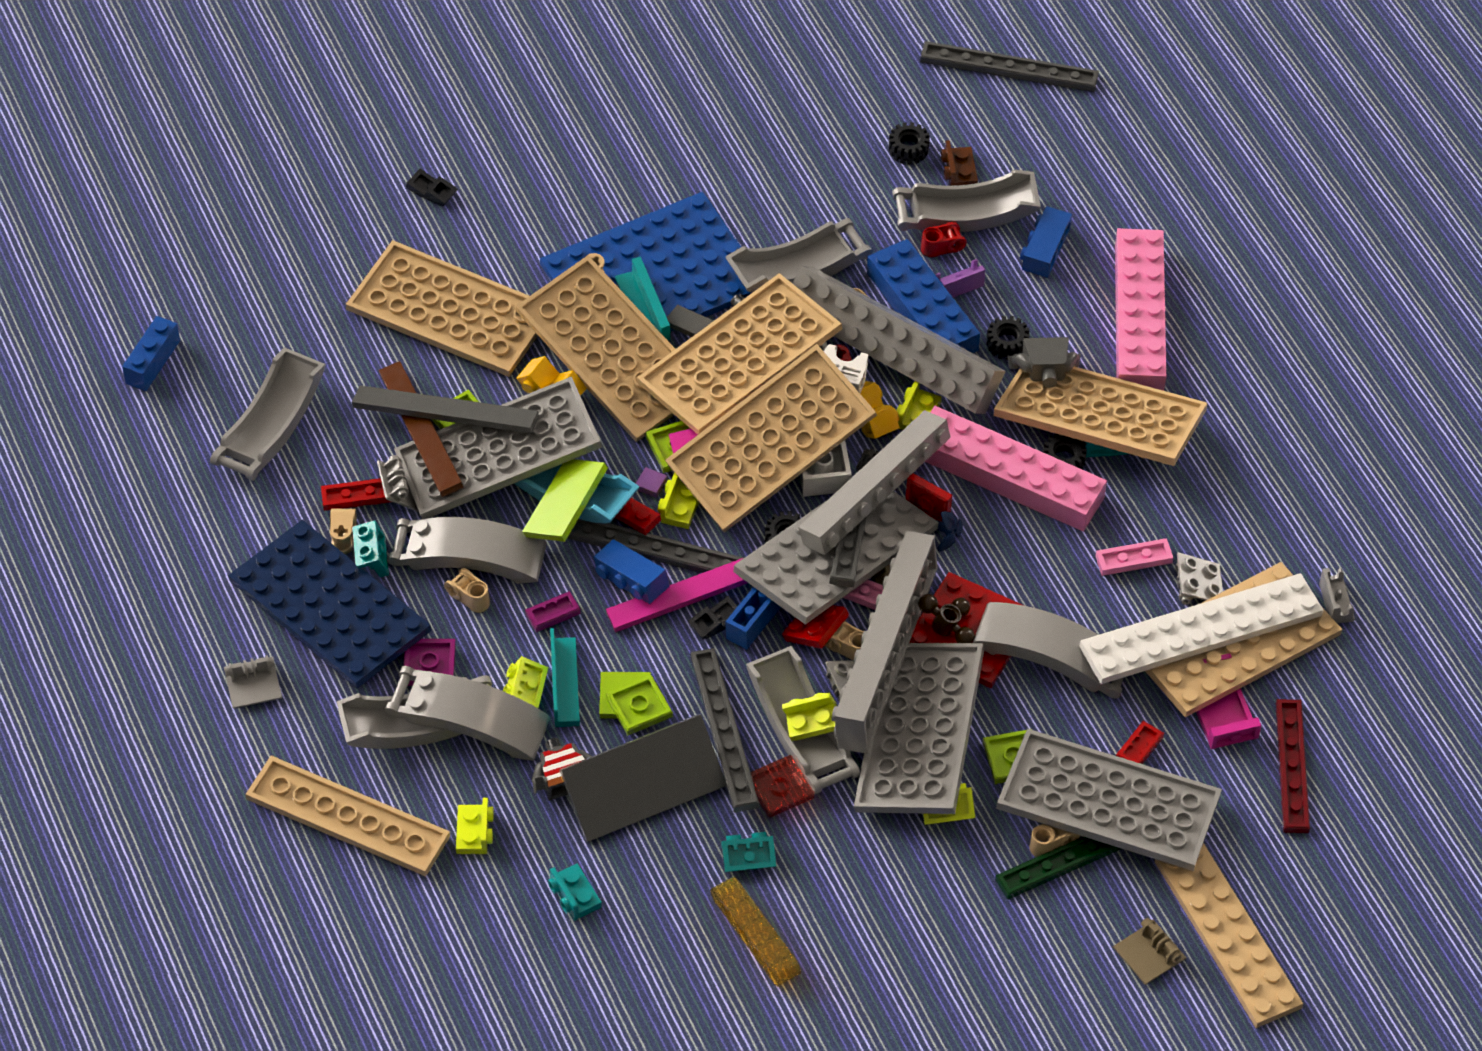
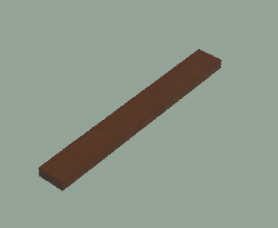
(424, 435)

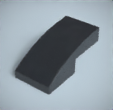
(431, 189)
(712, 621)

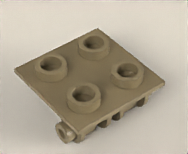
(1149, 951)

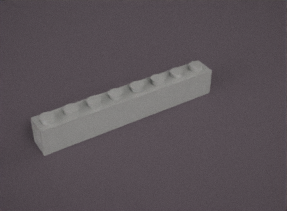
(874, 482)

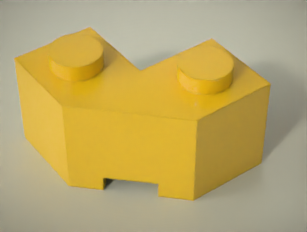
(541, 373)
(887, 416)

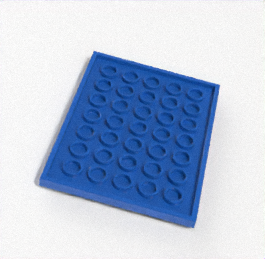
(680, 249)

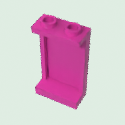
(1228, 719)

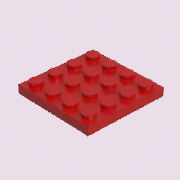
(978, 597)

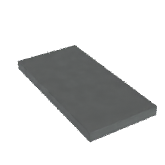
(643, 777)

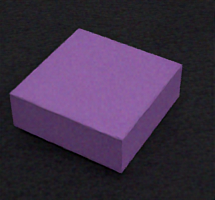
(651, 482)

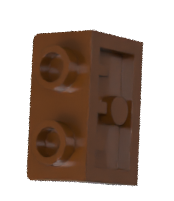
(959, 165)

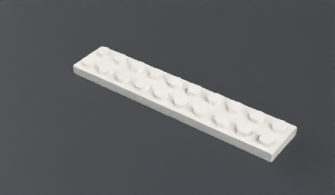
(1200, 628)

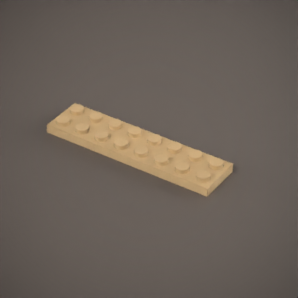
(348, 815)
(1232, 939)

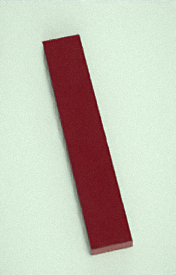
(1292, 766)

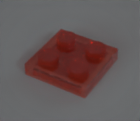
(781, 786)

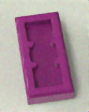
(552, 611)

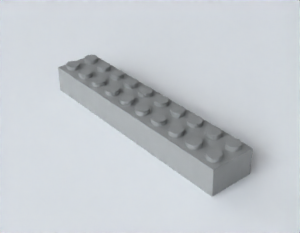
(903, 343)
(884, 642)

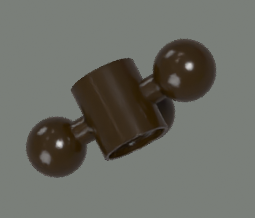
(947, 617)

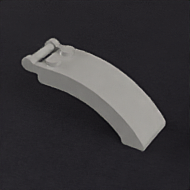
(971, 205)
(820, 249)
(271, 414)
(469, 545)
(1043, 640)
(778, 681)
(471, 710)
(369, 725)

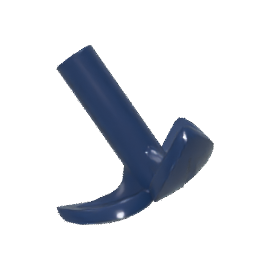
(950, 527)

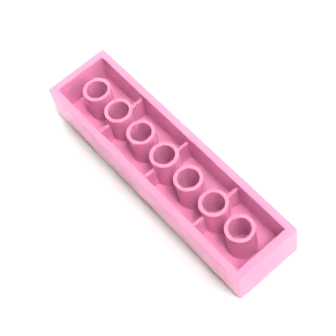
(1140, 307)
(1018, 472)

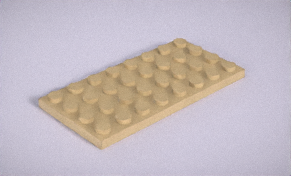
(445, 308)
(602, 341)
(738, 353)
(1105, 413)
(770, 438)
(1197, 684)

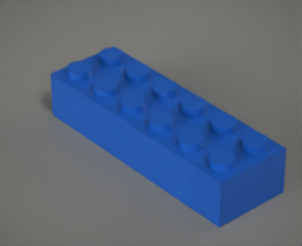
(919, 294)

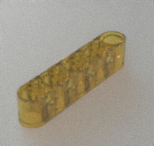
(755, 931)

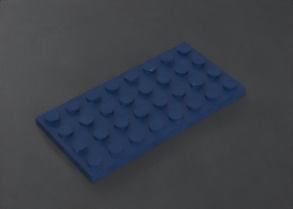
(330, 603)

